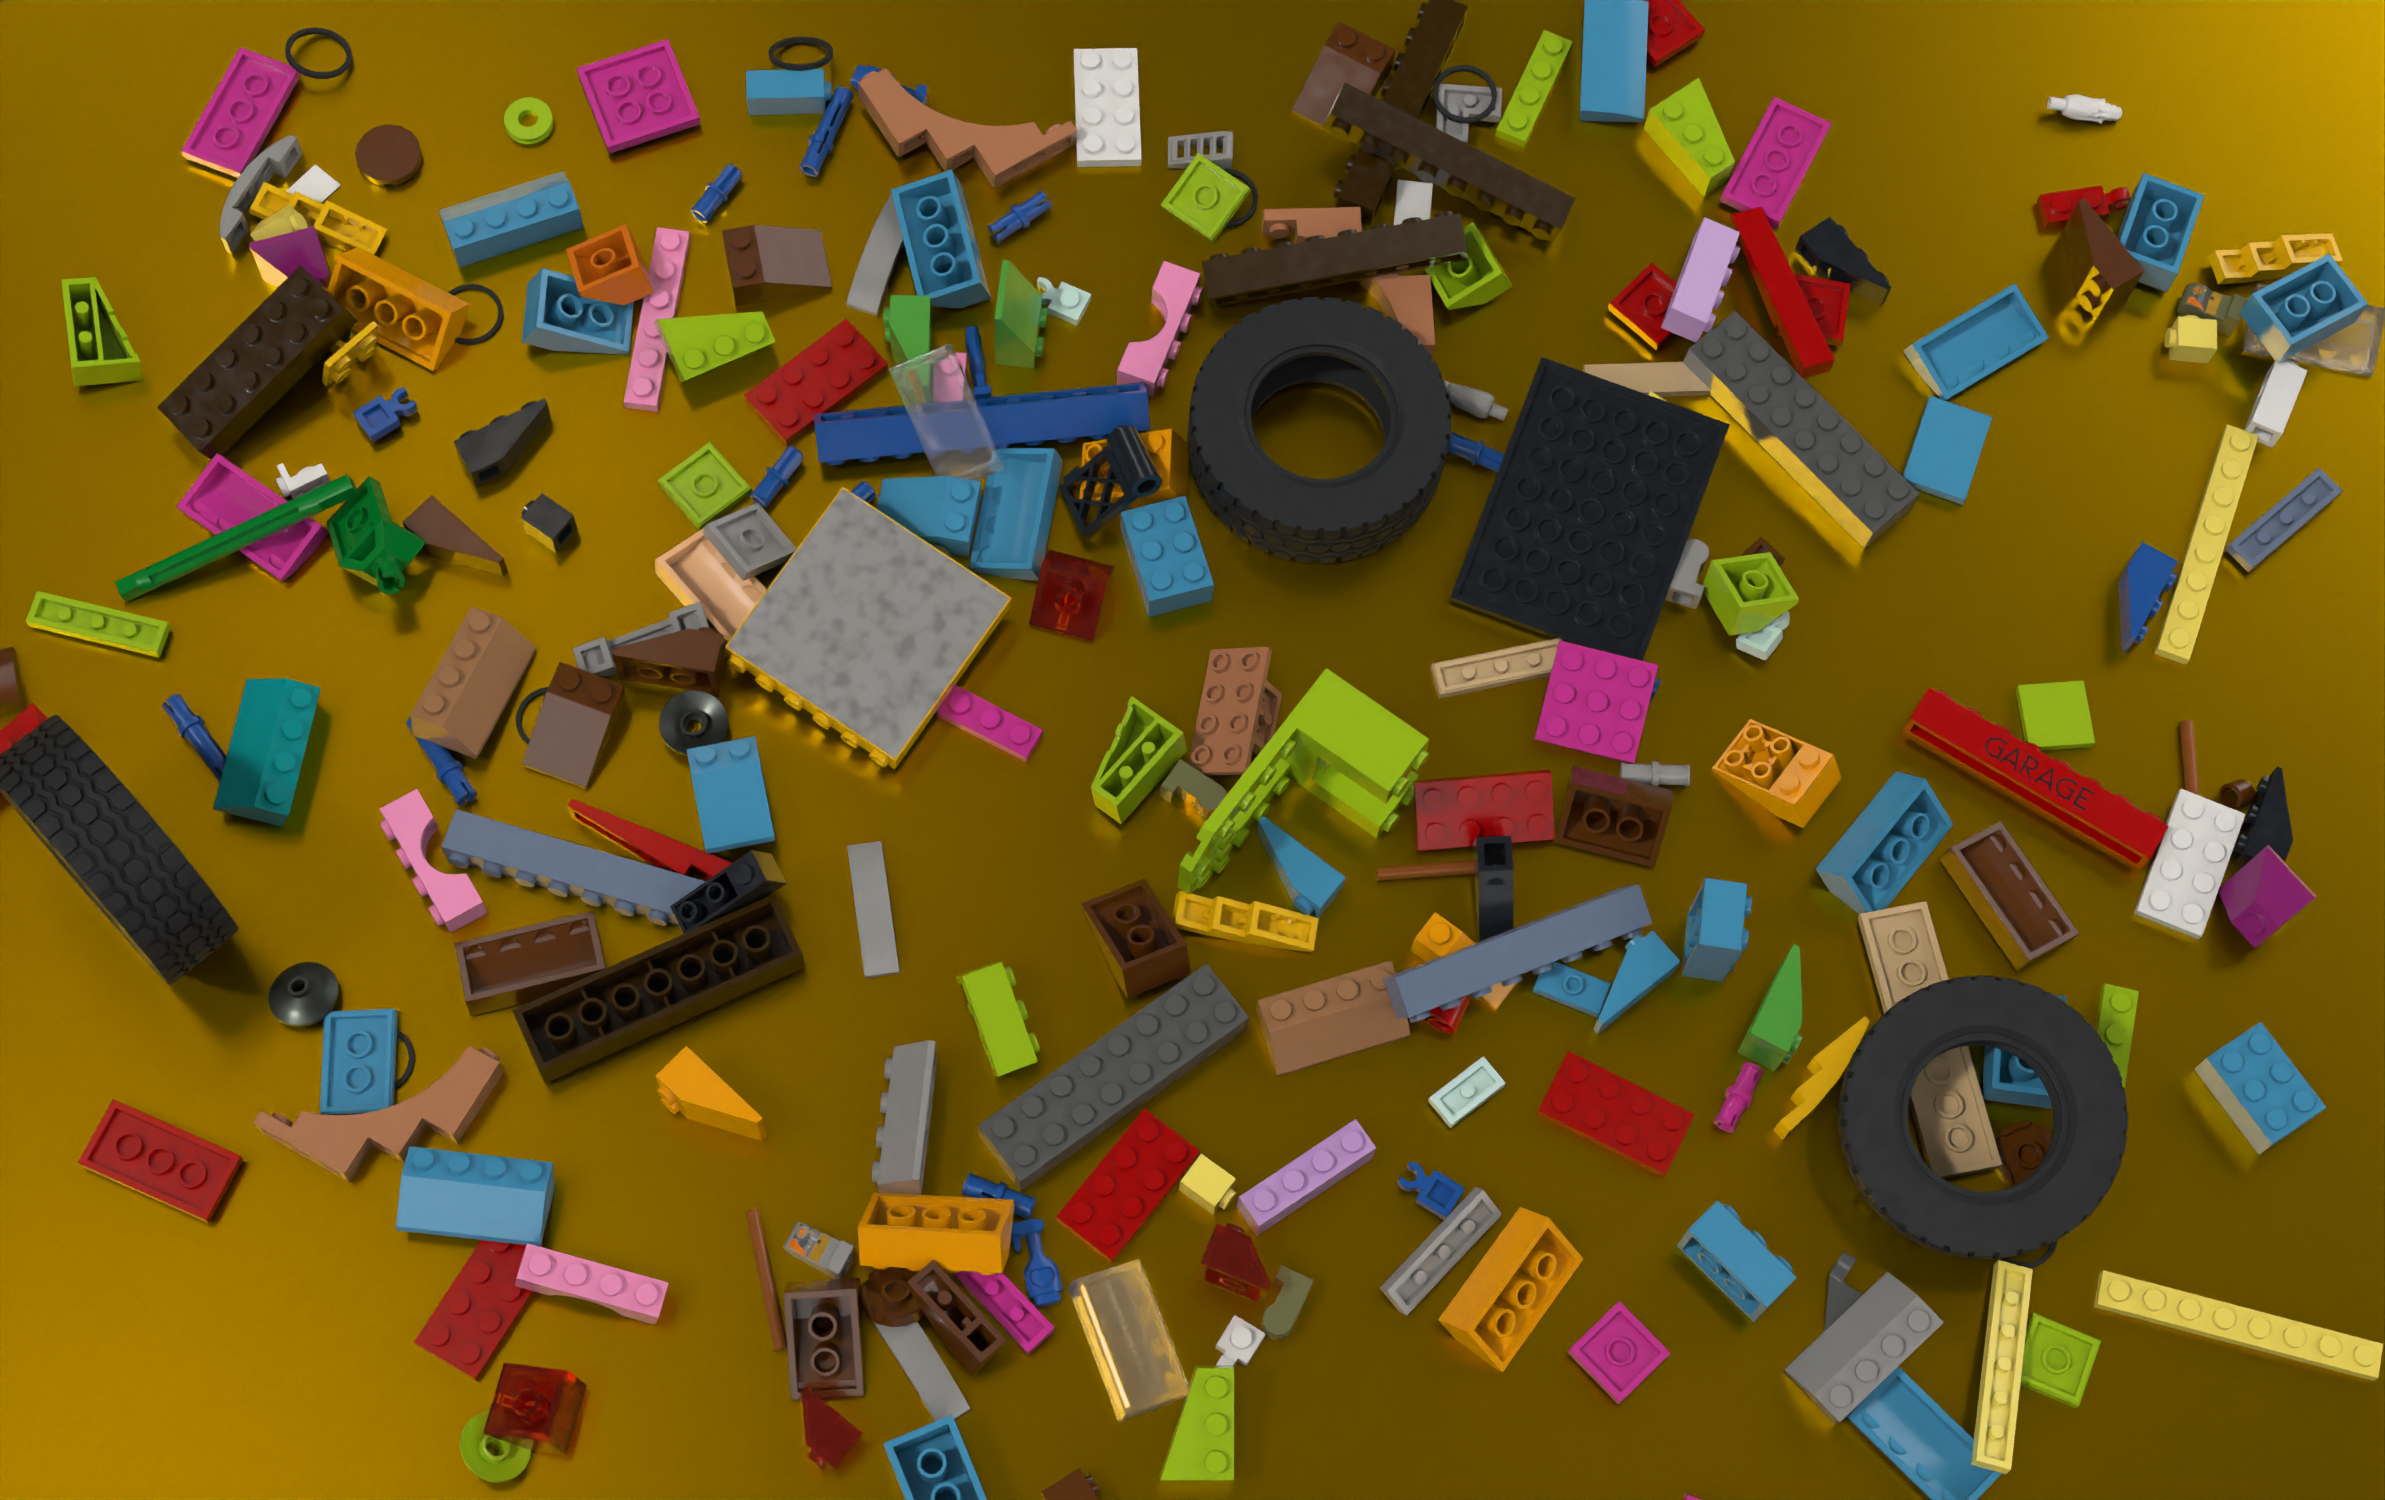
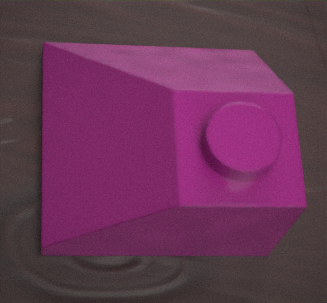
(283, 254)
(2264, 896)

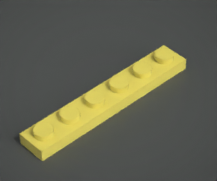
(2002, 1367)

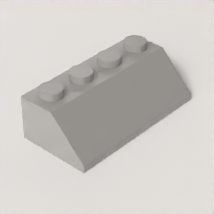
(907, 1118)
(1863, 1347)

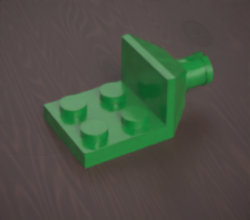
(369, 540)

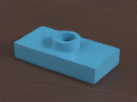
(1572, 988)

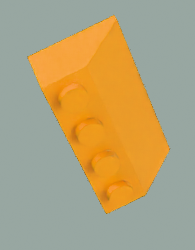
(409, 312)
(947, 1229)
(1511, 1288)

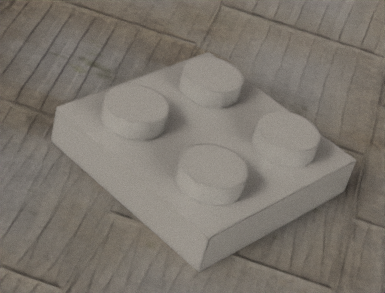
(749, 541)

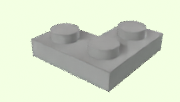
(1465, 102)

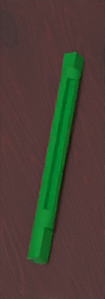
(236, 538)

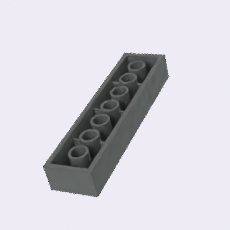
(1800, 430)
(1113, 1077)

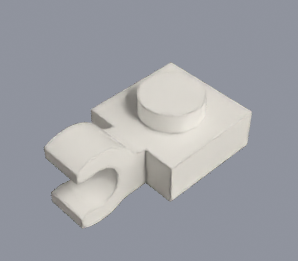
(1239, 1342)

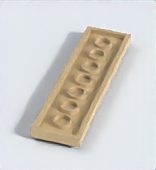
(1946, 1093)

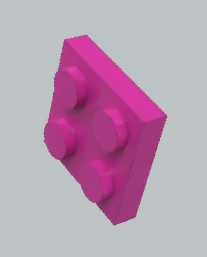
(1619, 1352)

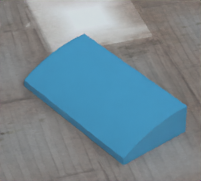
(1614, 60)
(1976, 343)
(1017, 514)
(1921, 1440)

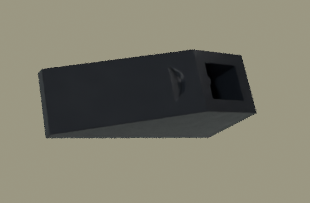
(1836, 258)
(498, 445)
(2267, 821)
(1493, 885)
(731, 889)

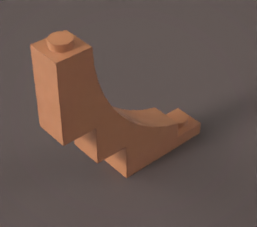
(997, 150)
(1400, 296)
(346, 1140)

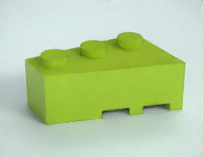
(1692, 137)
(95, 338)
(712, 341)
(1136, 761)
(999, 1017)
(1205, 1428)

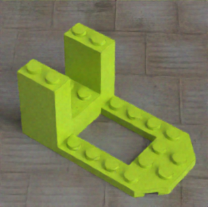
(1336, 749)

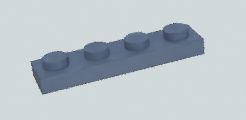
(2283, 520)

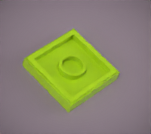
(1205, 197)
(704, 486)
(2055, 715)
(2057, 1360)

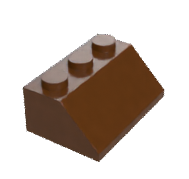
(1614, 816)

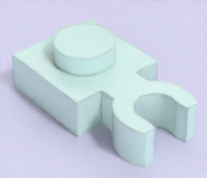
(1065, 302)
(1764, 642)

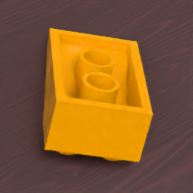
(704, 1097)

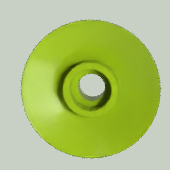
(508, 1458)

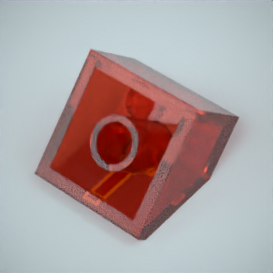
(1071, 595)
(1234, 1264)
(535, 1408)

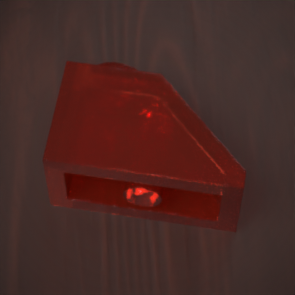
(824, 1431)

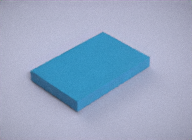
(1946, 450)
(358, 1061)

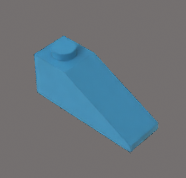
(1305, 875)
(1641, 970)

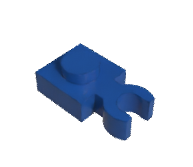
(381, 417)
(1436, 1194)

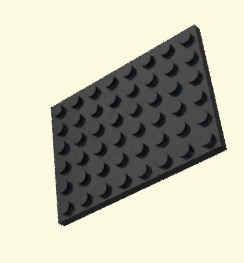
(1589, 511)

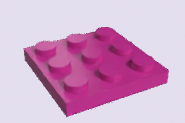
(638, 96)
(1596, 702)

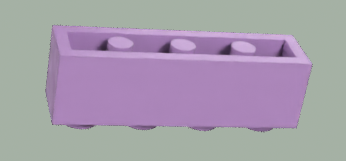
(1701, 280)
(1306, 1177)

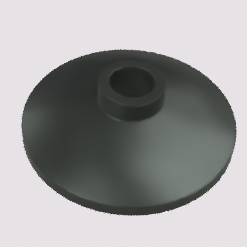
(689, 709)
(309, 1004)

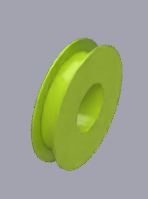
(524, 107)

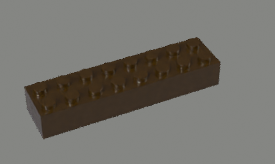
(659, 988)

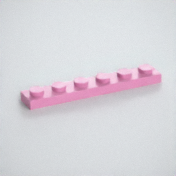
(649, 352)

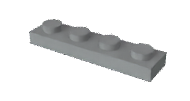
(1441, 1251)

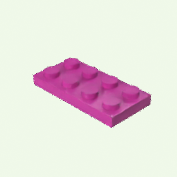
(240, 112)
(1776, 160)

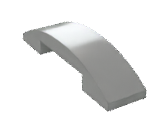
(276, 159)
(877, 263)
(597, 654)
(873, 909)
(925, 1370)

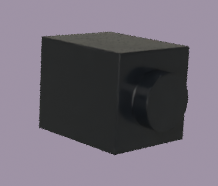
(548, 522)

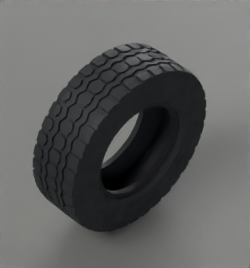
(1337, 347)
(113, 849)
(2084, 1099)

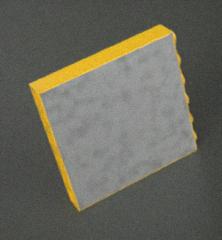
(867, 628)

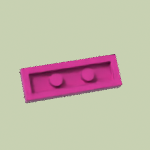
(990, 723)
(1008, 1308)

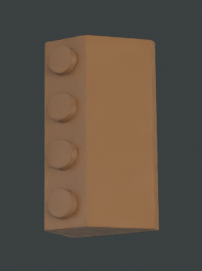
(472, 683)
(1330, 1019)

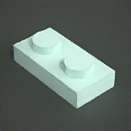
(1466, 1092)

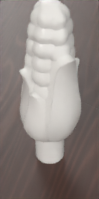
(2085, 108)

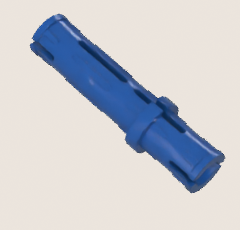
(821, 143)
(193, 730)
(448, 770)

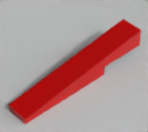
(1782, 294)
(649, 845)

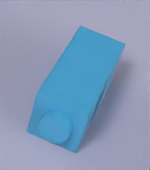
(787, 92)

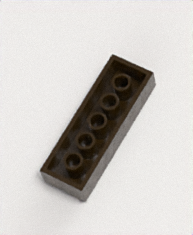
(257, 363)

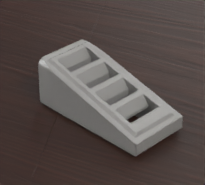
(1210, 140)

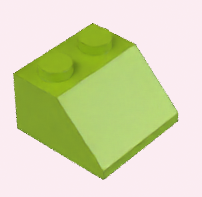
(1471, 280)
(1748, 592)

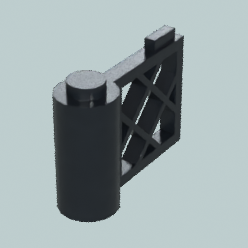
(1128, 464)

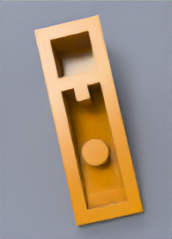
(1441, 938)

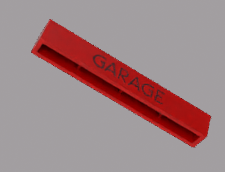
(2036, 778)

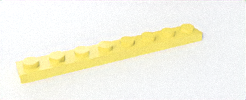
(2206, 545)
(2238, 1325)

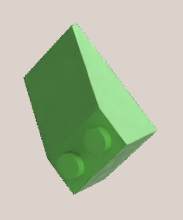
(1018, 319)
(908, 326)
(1775, 1027)

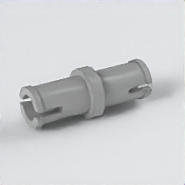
(1656, 773)

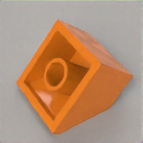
(610, 268)

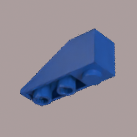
(2139, 590)

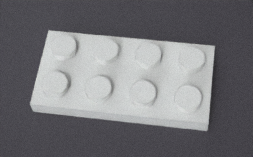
(1107, 107)
(2189, 864)

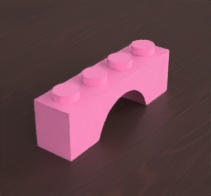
(1173, 295)
(452, 895)
(575, 1277)

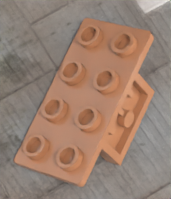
(1235, 711)

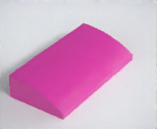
(229, 497)

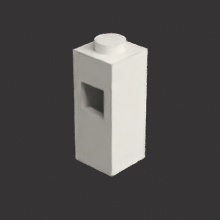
(2275, 401)

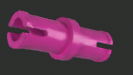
(1738, 1097)

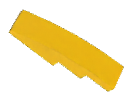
(332, 223)
(2272, 259)
(1244, 922)
(1826, 1070)

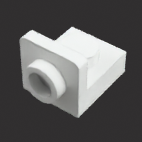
(303, 482)

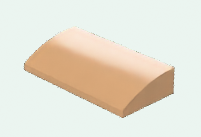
(700, 573)

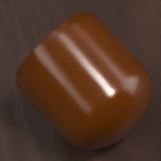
(2243, 789)

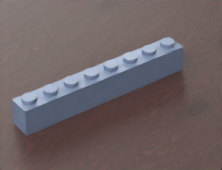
(565, 867)
(1516, 952)

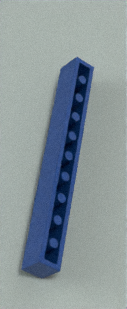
(1009, 420)

